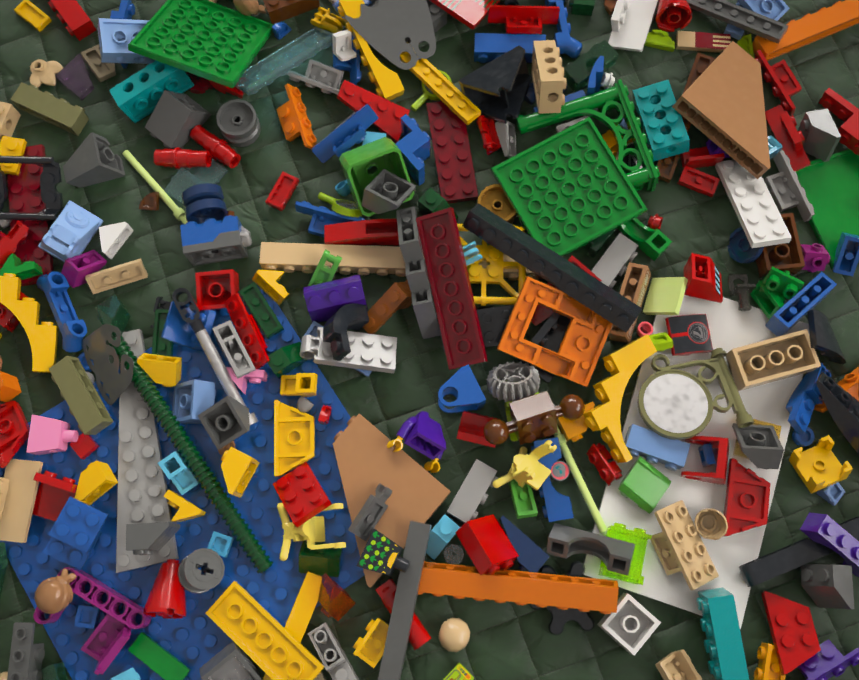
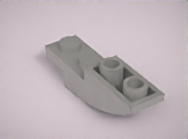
(332, 654)

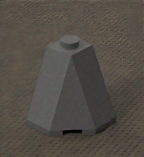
(93, 163)

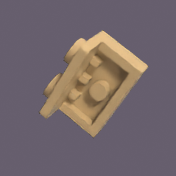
(677, 667)

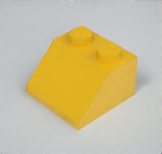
(237, 470)

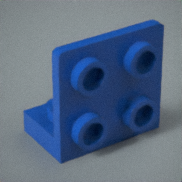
(180, 331)

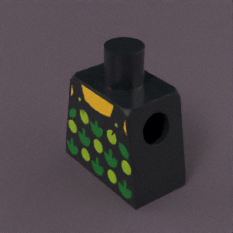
(382, 555)

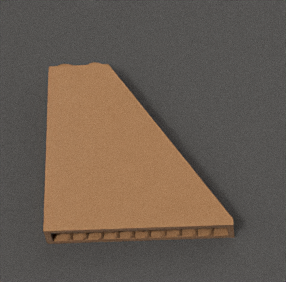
(730, 108)
(365, 464)

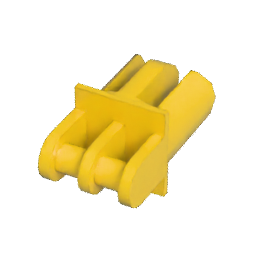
(329, 21)

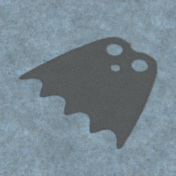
(391, 23)

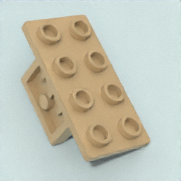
(18, 499)
(682, 547)

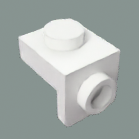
(343, 45)

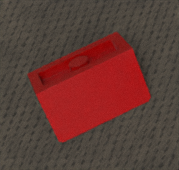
(700, 158)
(472, 428)

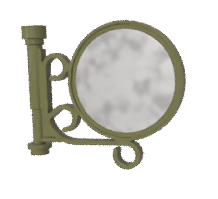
(680, 404)

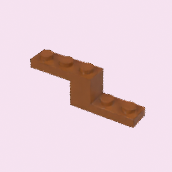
(395, 298)

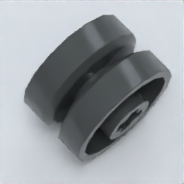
(238, 123)

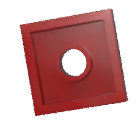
(722, 445)

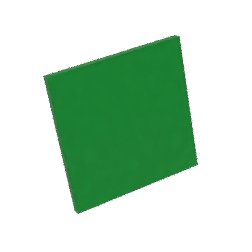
(834, 194)

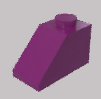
(78, 267)

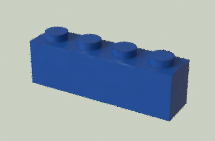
(491, 45)
(800, 304)

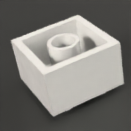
(630, 624)

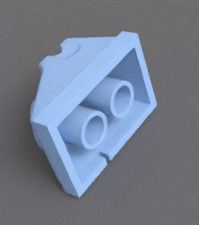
(70, 232)

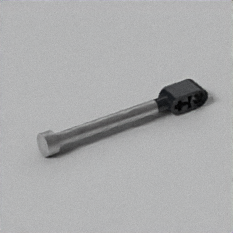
(208, 346)

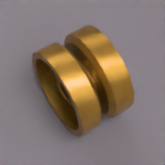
(496, 201)

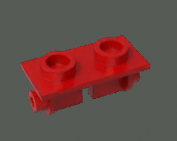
(489, 134)
(598, 456)

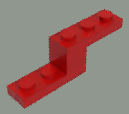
(848, 113)

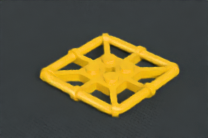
(493, 272)

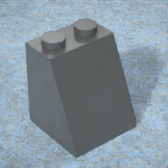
(175, 118)

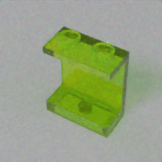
(636, 537)

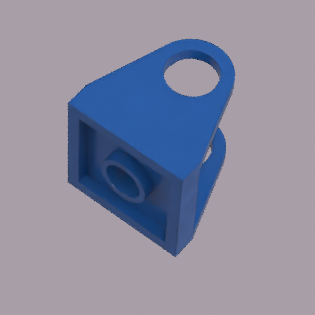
(465, 389)

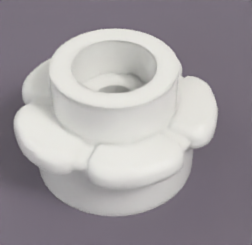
(607, 80)

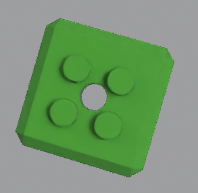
(379, 153)

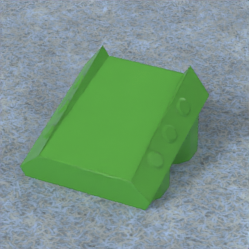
(644, 485)

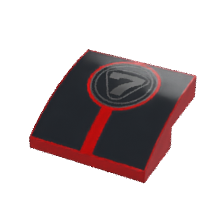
(689, 334)

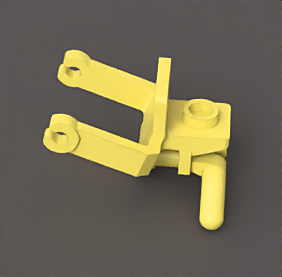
(527, 467)
(310, 531)

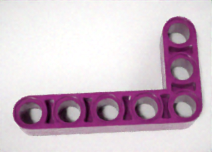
(94, 597)

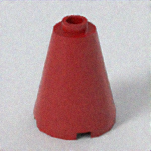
(673, 14)
(167, 593)

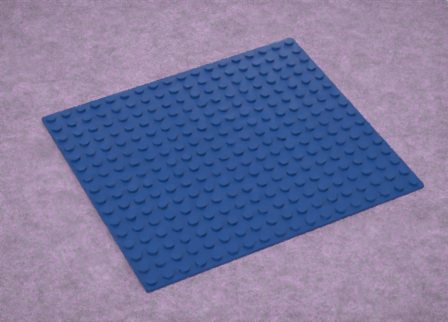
(196, 636)

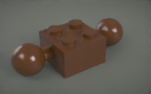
(533, 418)

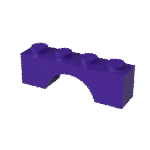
(830, 534)

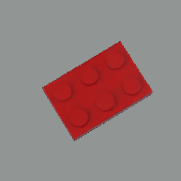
(301, 494)

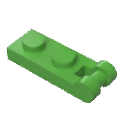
(322, 272)

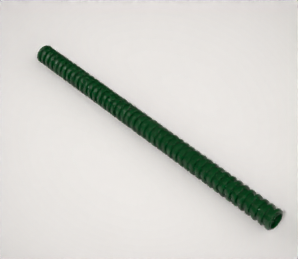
(195, 461)

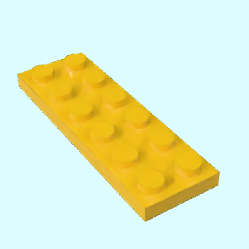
(262, 636)

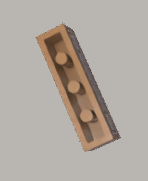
(634, 289)

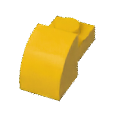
(299, 385)

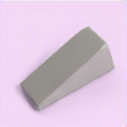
(507, 138)

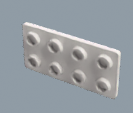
(631, 23)

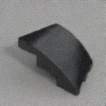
(823, 337)

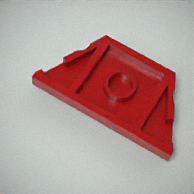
(13, 431)
(745, 499)
(791, 631)

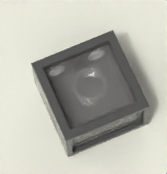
(230, 664)

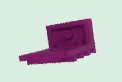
(106, 642)

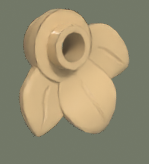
(45, 73)

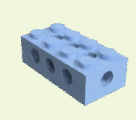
(114, 39)

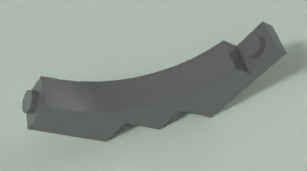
(417, 273)

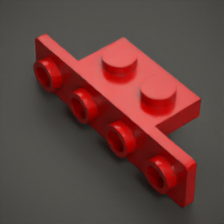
(523, 18)
(782, 81)
(786, 133)
(247, 331)

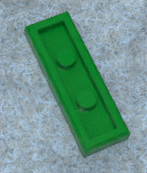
(158, 658)

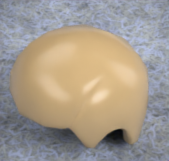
(711, 524)
(454, 634)

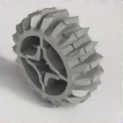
(513, 381)

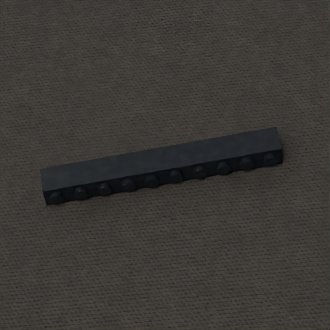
(552, 267)

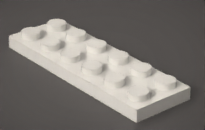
(753, 205)

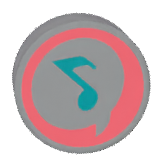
(560, 471)

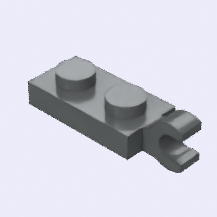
(370, 513)

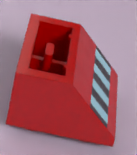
(703, 278)

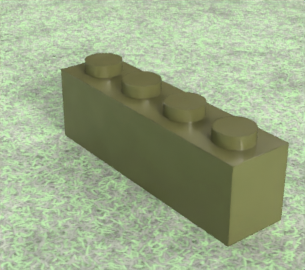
(50, 109)
(80, 395)

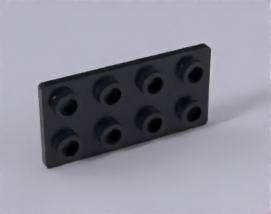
(492, 323)
(550, 337)

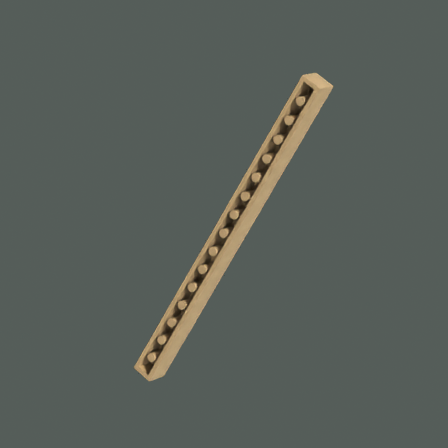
(355, 259)

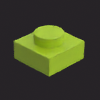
(661, 341)

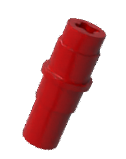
(218, 147)
(182, 158)

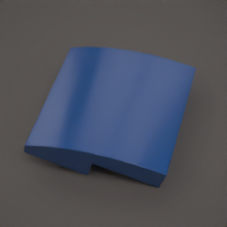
(596, 76)

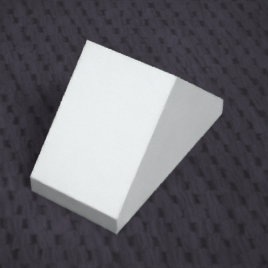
(113, 237)

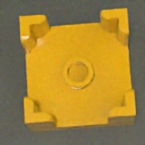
(819, 465)

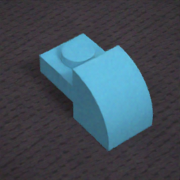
(178, 472)

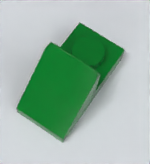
(23, 271)

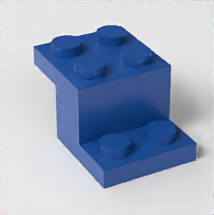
(414, 148)
(75, 533)

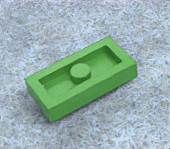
(523, 500)

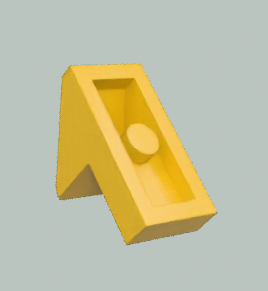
(268, 283)
(187, 509)

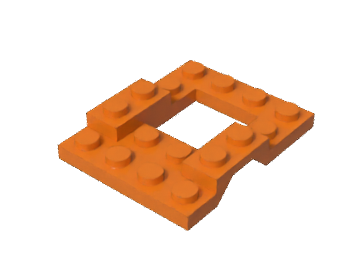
(581, 342)

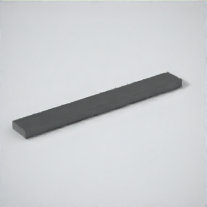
(404, 602)

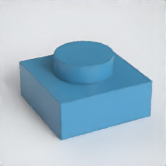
(220, 543)

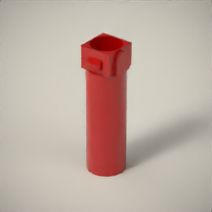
(418, 633)

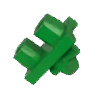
(782, 282)

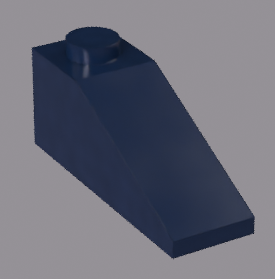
(530, 555)

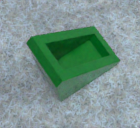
(767, 300)

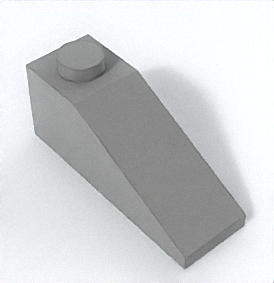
(233, 349)

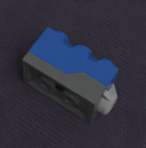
(215, 240)

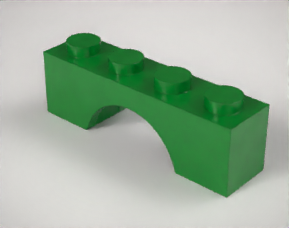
(650, 240)

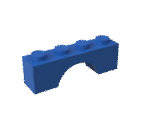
(557, 505)

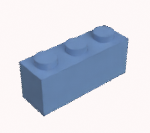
(656, 448)

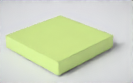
(665, 296)

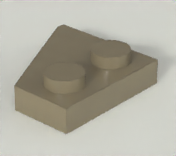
(93, 59)

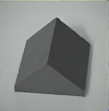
(225, 421)

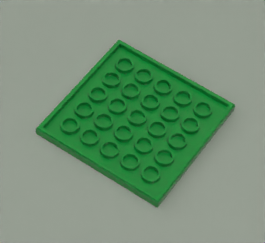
(202, 39)
(569, 188)

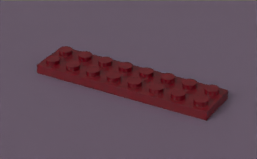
(26, 198)
(451, 289)

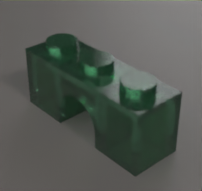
(577, 73)

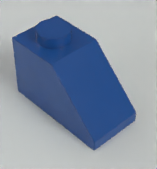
(846, 254)

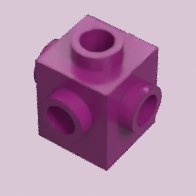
(815, 257)

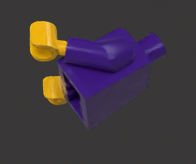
(424, 436)

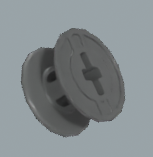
(191, 576)

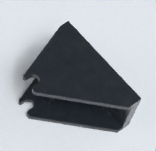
(499, 86)

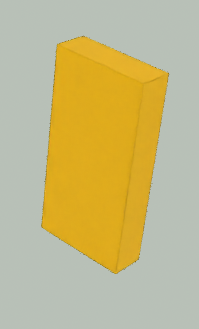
(32, 15)

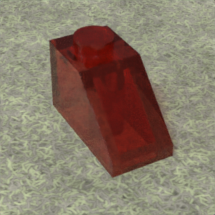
(334, 598)

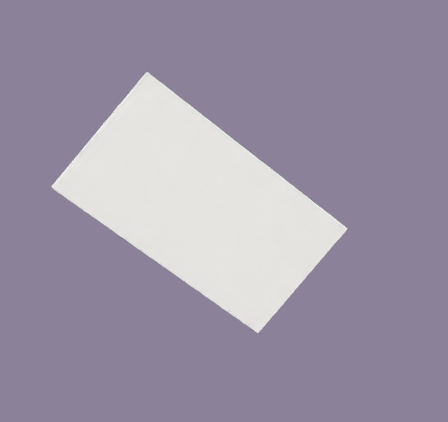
(766, 403)

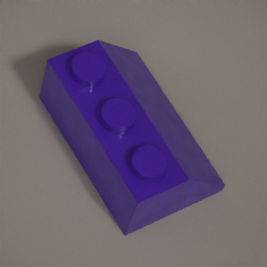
(328, 297)

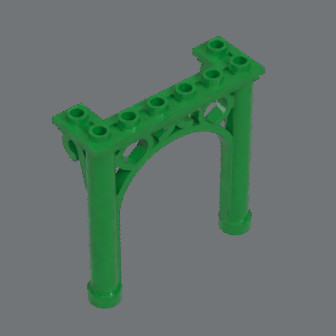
(605, 101)

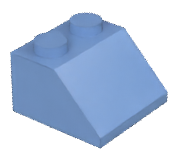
(192, 399)

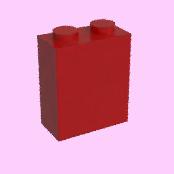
(487, 545)

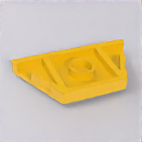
(292, 438)

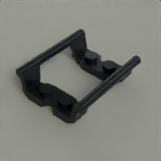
(48, 181)

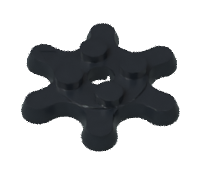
(561, 617)

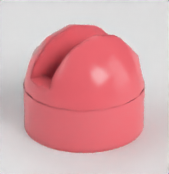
(644, 328)

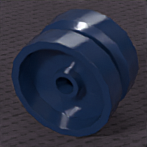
(204, 202)

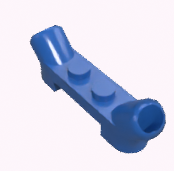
(563, 40)
(72, 329)

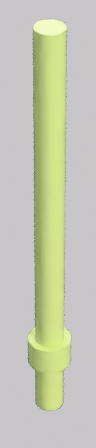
(179, 213)
(580, 482)

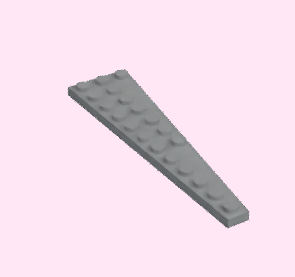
(139, 474)

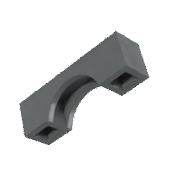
(567, 541)

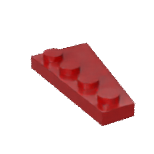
(388, 113)

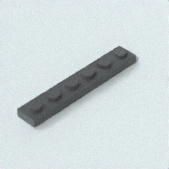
(741, 18)

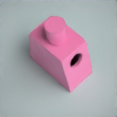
(49, 435)

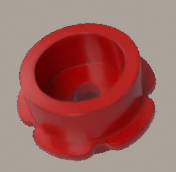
(655, 222)

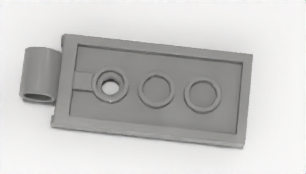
(367, 351)

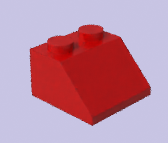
(215, 288)

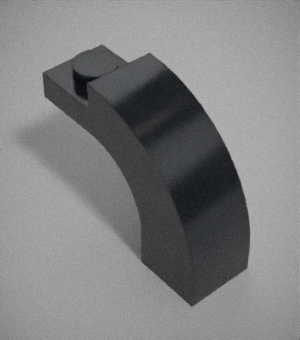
(350, 316)

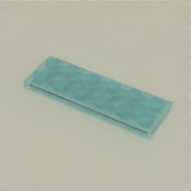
(283, 60)

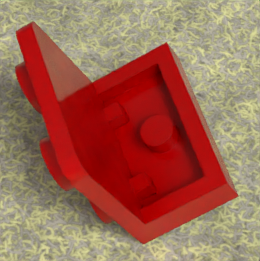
(52, 494)

